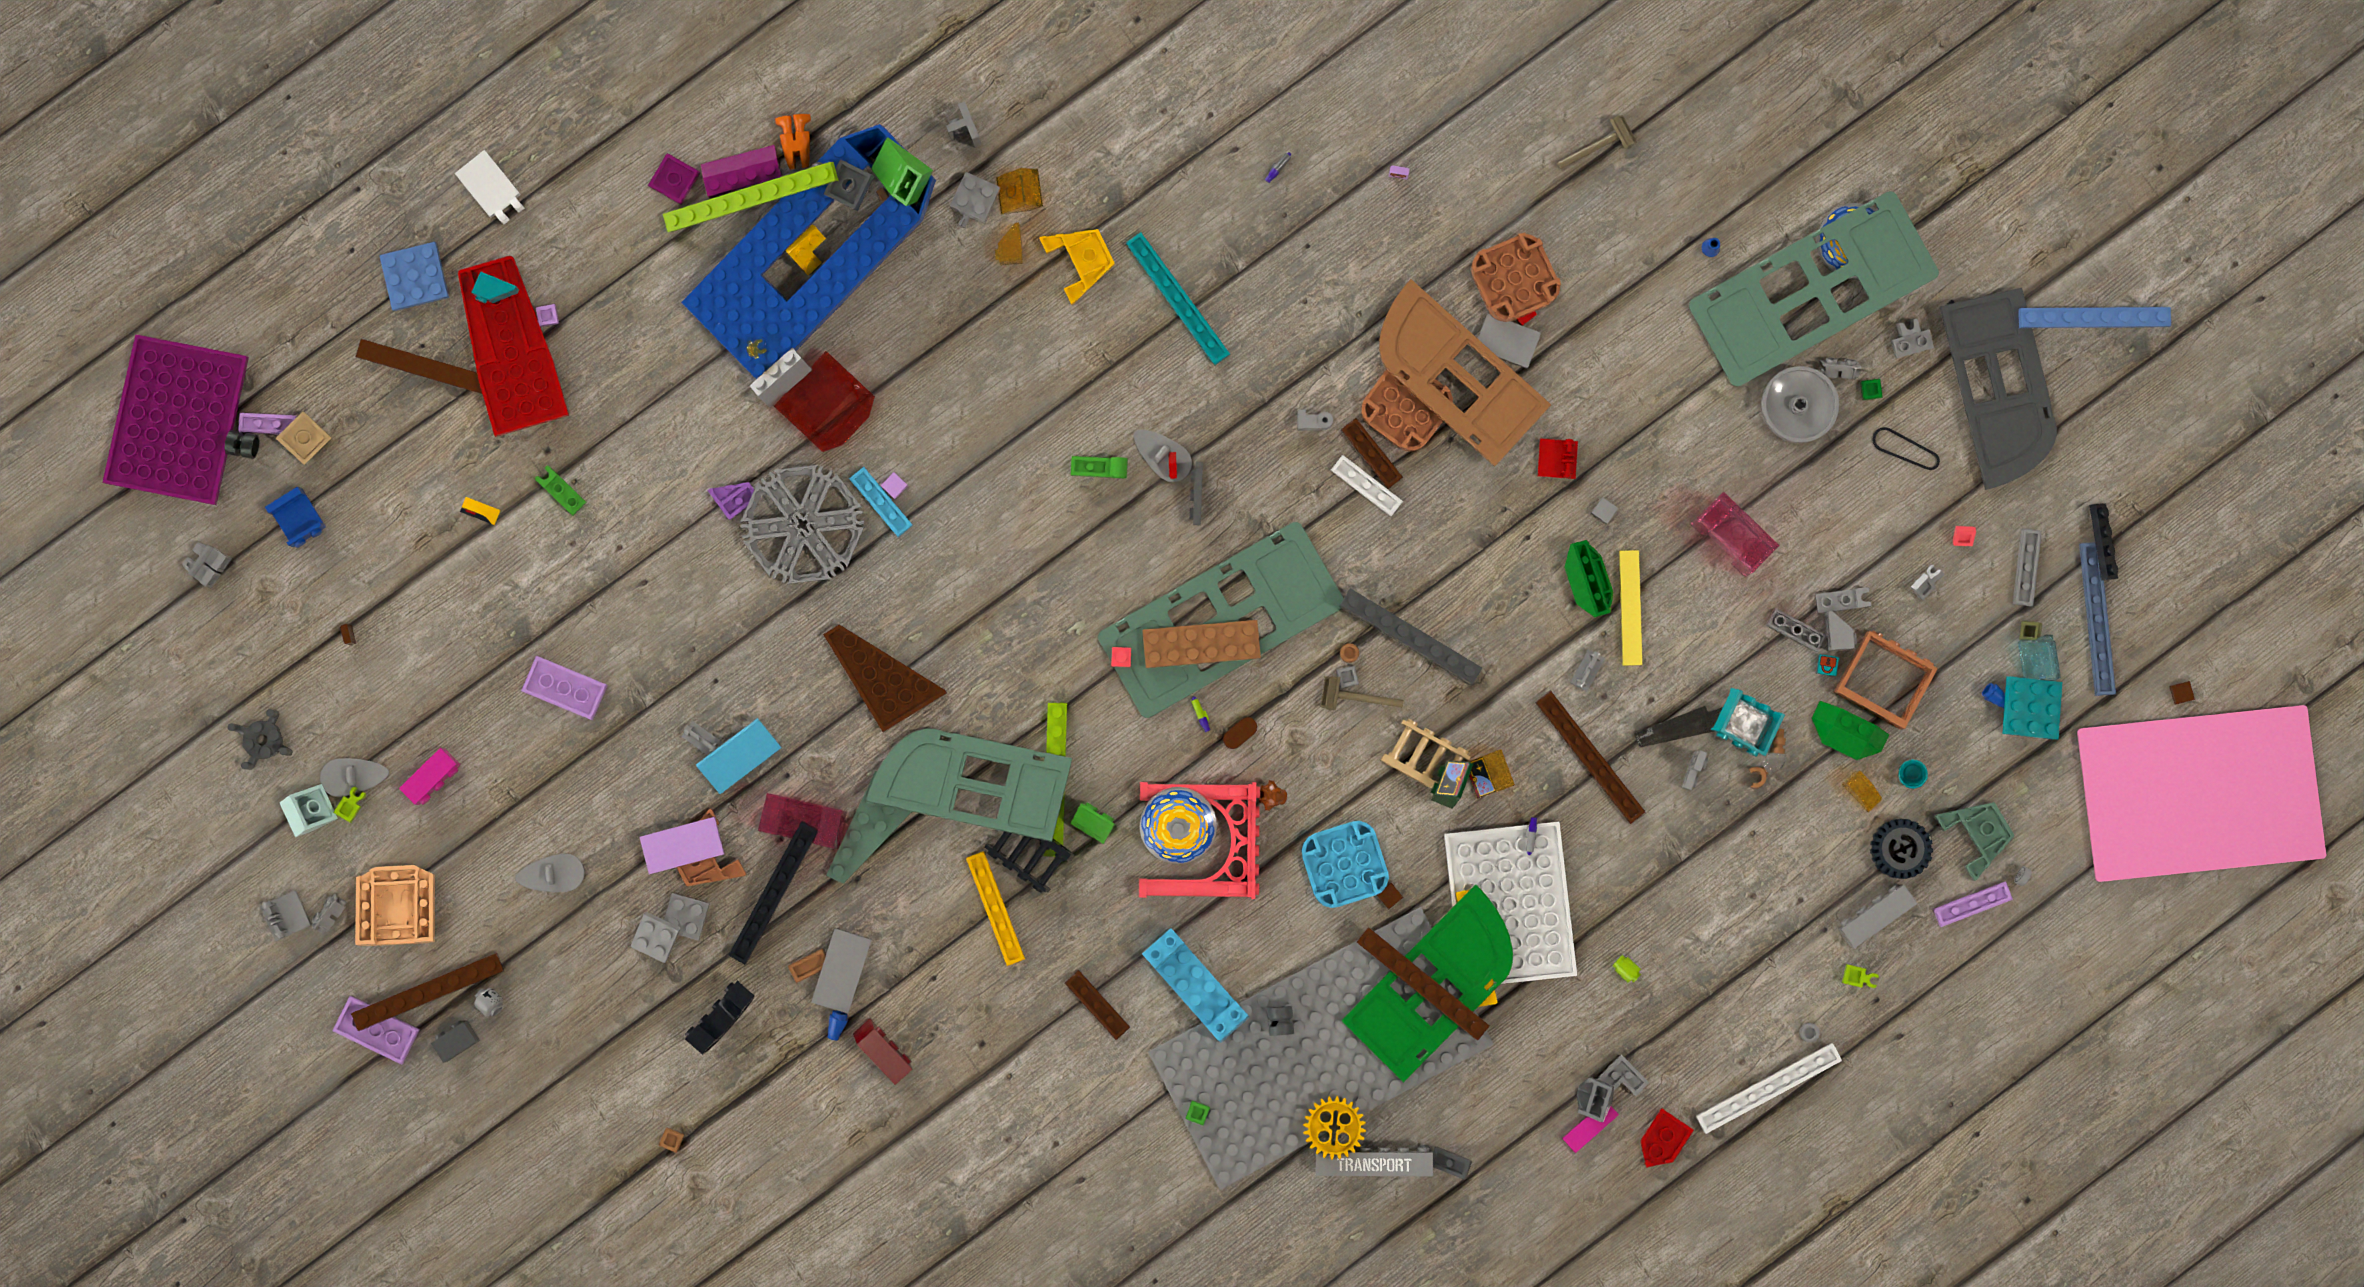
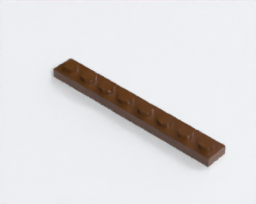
(1423, 983)
(427, 992)

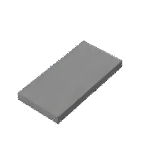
(841, 970)

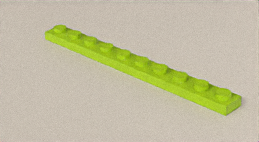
(750, 197)

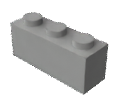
(780, 377)

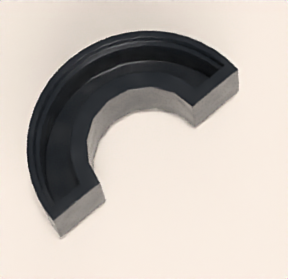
(721, 1019)

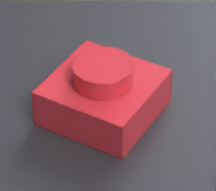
(1964, 536)
(1121, 657)

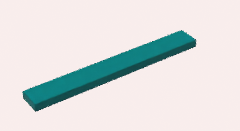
(1177, 298)

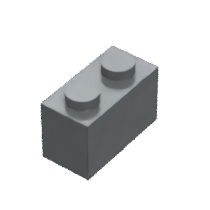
(455, 1041)

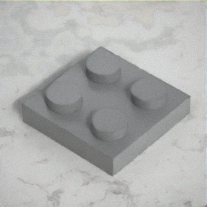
(687, 914)
(655, 937)

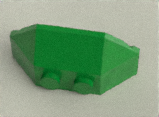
(1589, 579)
(1847, 732)

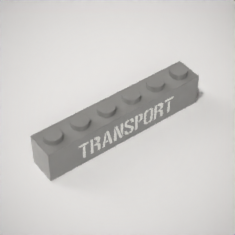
(1377, 1163)

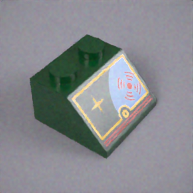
(1451, 783)

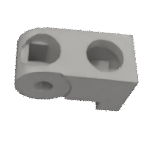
(1313, 422)

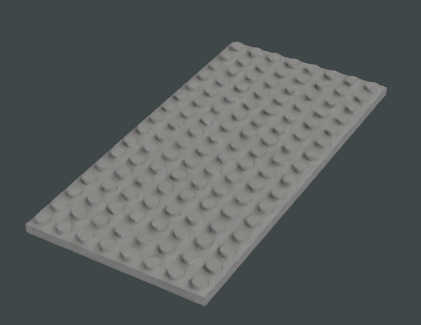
(1267, 1083)

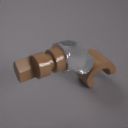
(1774, 761)

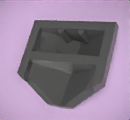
(1594, 1098)

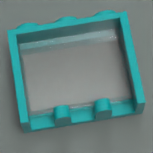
(1748, 723)

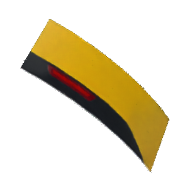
(480, 511)

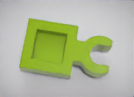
(348, 807)
(1856, 976)

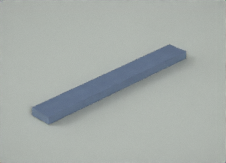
(2097, 621)

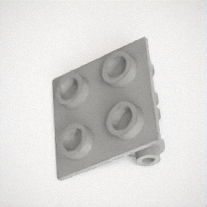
(285, 915)

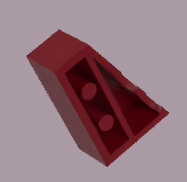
(882, 1051)

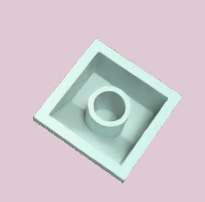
(308, 810)

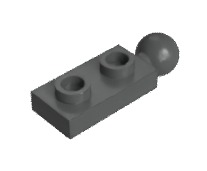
(1450, 1162)

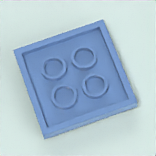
(414, 276)

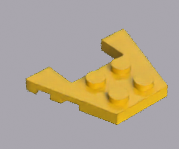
(1088, 256)

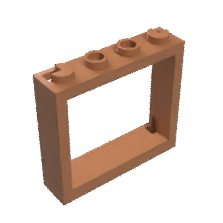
(1894, 648)

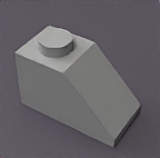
(1838, 633)

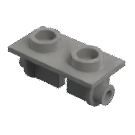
(1848, 368)
(1587, 670)
(701, 738)
(323, 919)

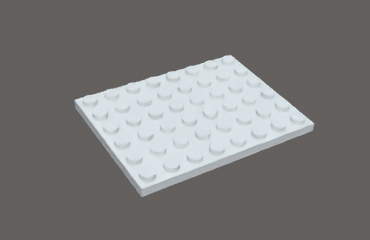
(1525, 891)

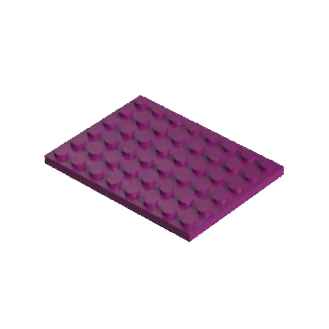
(175, 419)

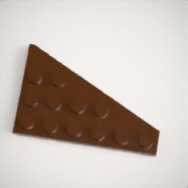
(883, 682)

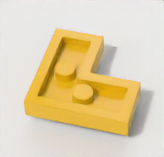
(802, 249)

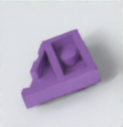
(732, 498)

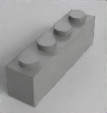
(1876, 916)

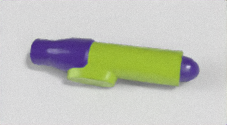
(1202, 715)

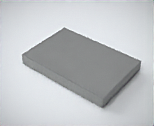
(1509, 340)

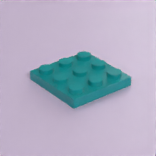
(2032, 708)

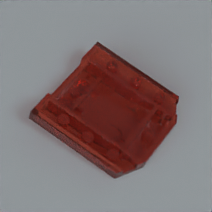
(827, 404)

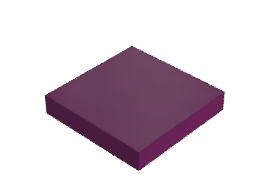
(674, 179)

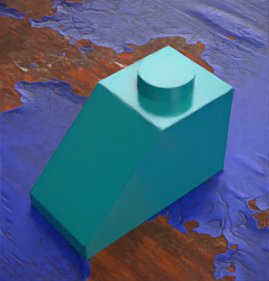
(492, 289)

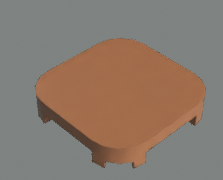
(1515, 277)
(1400, 414)

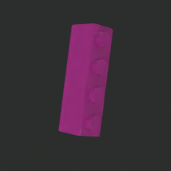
(740, 171)

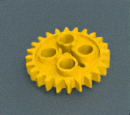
(1351, 1129)

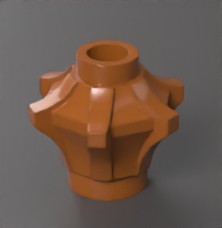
(1272, 795)

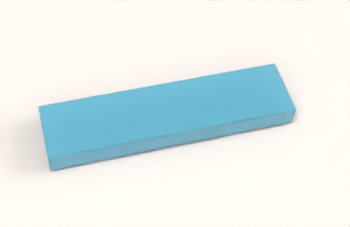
(881, 502)

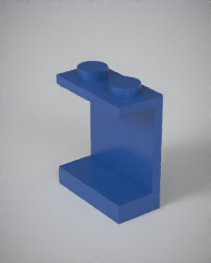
(296, 517)

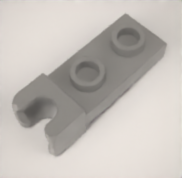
(1841, 600)

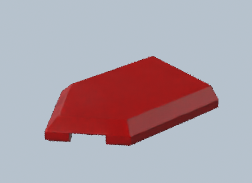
(1664, 1139)

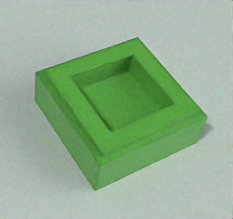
(1197, 1112)

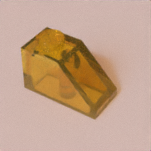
(1010, 247)
(1862, 790)

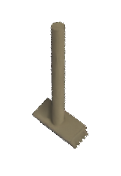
(1622, 132)
(1332, 693)

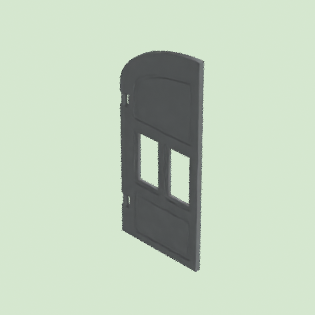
(2010, 430)

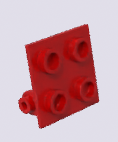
(1557, 458)

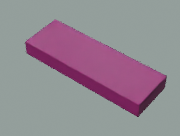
(1586, 1130)

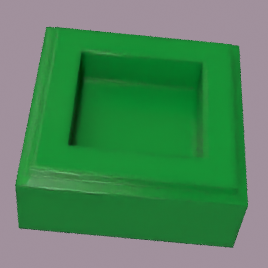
(1871, 389)

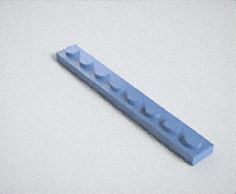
(2095, 317)

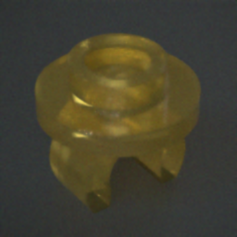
(753, 350)

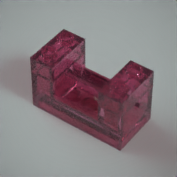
(1735, 533)
(783, 816)

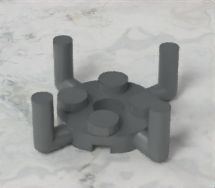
(253, 732)

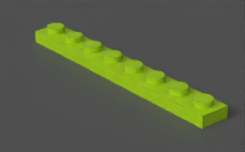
(1057, 745)

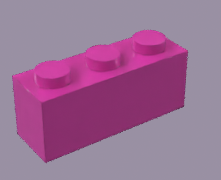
(430, 776)

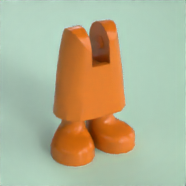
(795, 144)

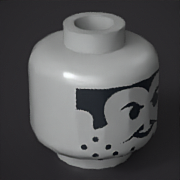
(488, 1002)

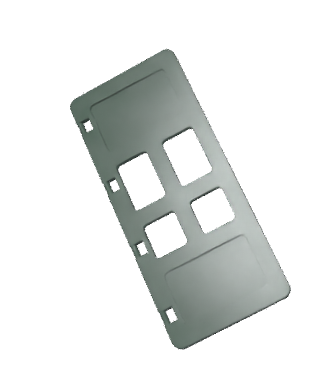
(1880, 252)
(1286, 581)

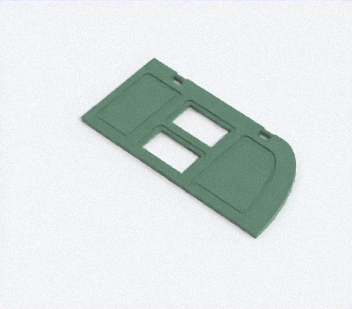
(927, 772)

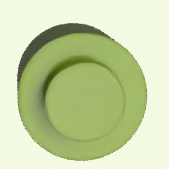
(1627, 969)

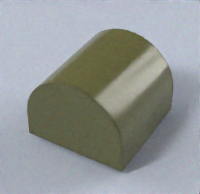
(2030, 630)

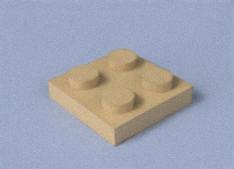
(303, 437)

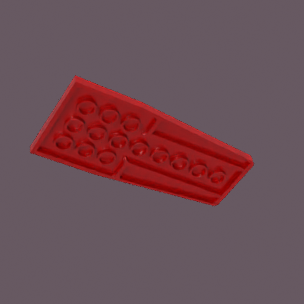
(511, 353)

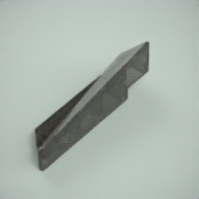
(1685, 725)

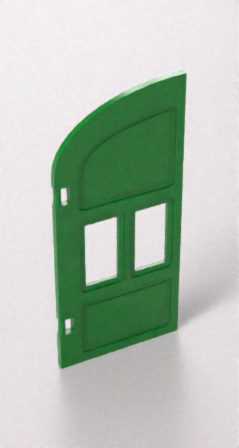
(1467, 949)

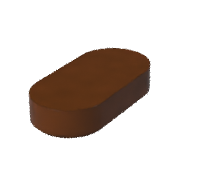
(1240, 733)

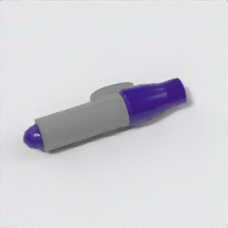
(1531, 834)

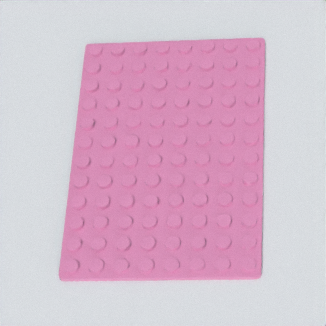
(2201, 793)

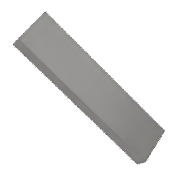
(2027, 567)

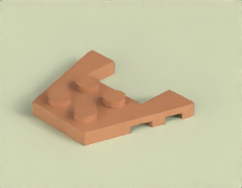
(709, 869)

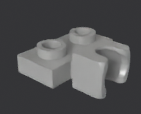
(1911, 339)

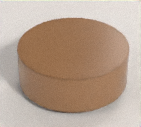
(1349, 653)

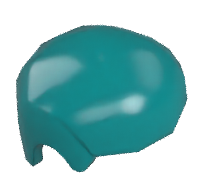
(1913, 774)

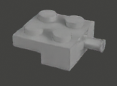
(974, 199)

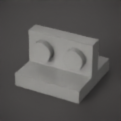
(961, 127)

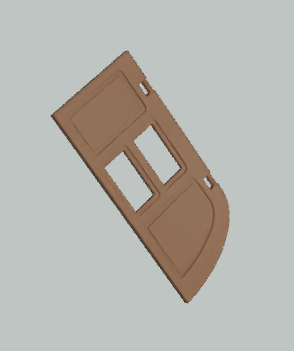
(1424, 341)

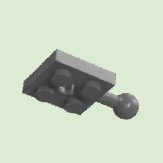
(837, 190)

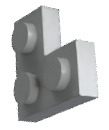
(1696, 764)
(1623, 1072)

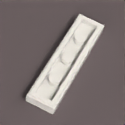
(1366, 485)

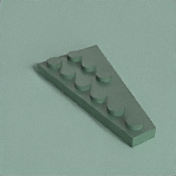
(867, 831)

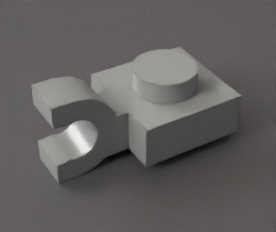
(1925, 584)

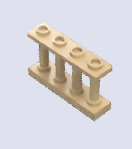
(1409, 767)

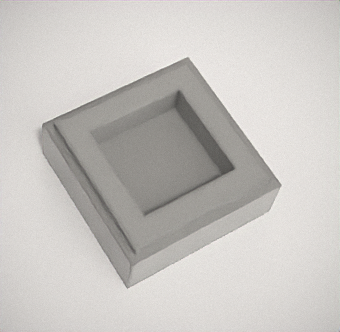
(1604, 510)
(1348, 677)

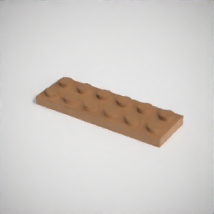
(1201, 644)

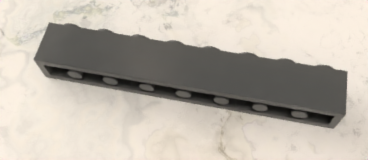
(1410, 637)

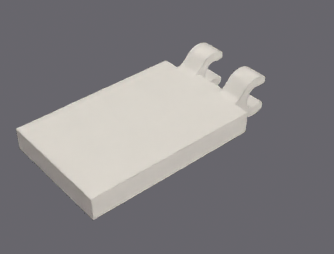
(489, 186)

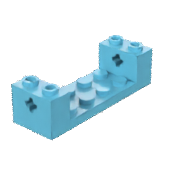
(1195, 985)

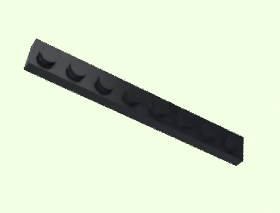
(773, 892)

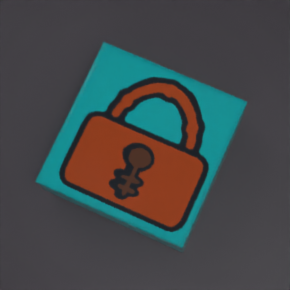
(1827, 665)

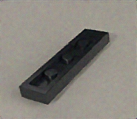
(2103, 541)

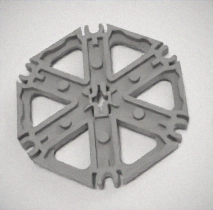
(810, 508)

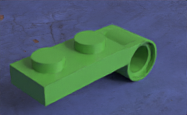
(1099, 467)

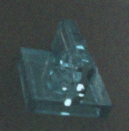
(2039, 658)

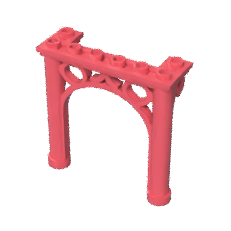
(1207, 886)

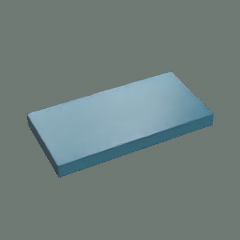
(738, 756)

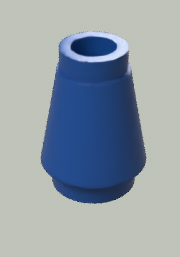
(1711, 251)
(1994, 694)
(837, 1023)

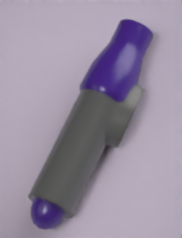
(1277, 167)

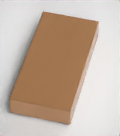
(807, 966)

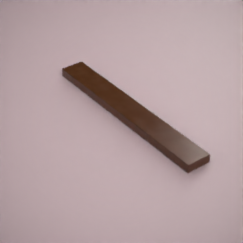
(418, 365)
(1590, 757)

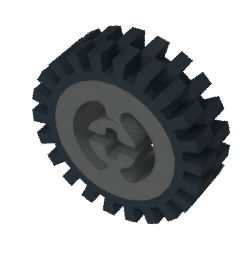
(1909, 866)

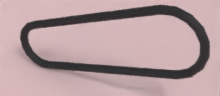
(1909, 440)

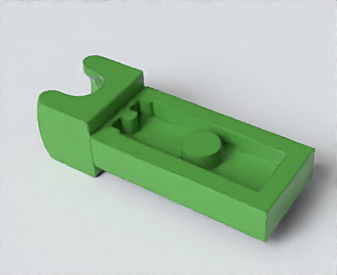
(561, 491)

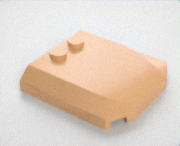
(395, 906)

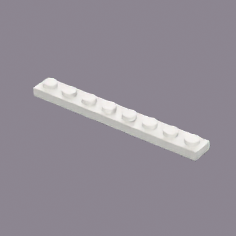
(1768, 1088)

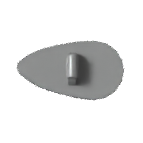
(1155, 452)
(345, 773)
(553, 874)

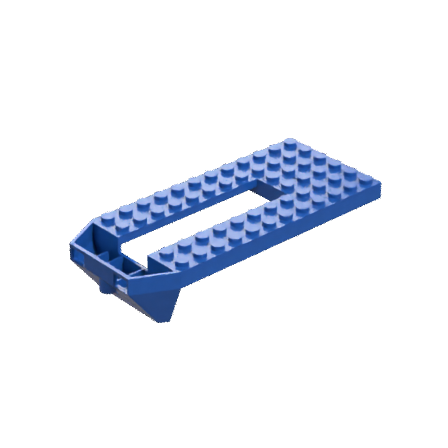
(744, 306)

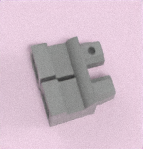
(208, 556)

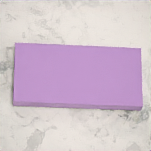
(564, 688)
(682, 845)
(389, 1038)

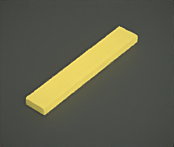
(1630, 608)

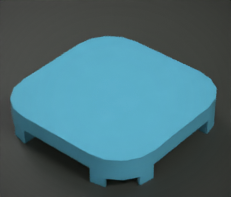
(1345, 864)

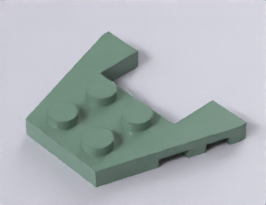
(1986, 829)

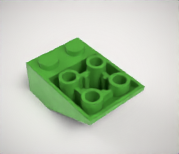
(901, 172)
(1093, 823)

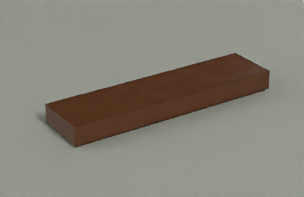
(1371, 453)
(1097, 1005)

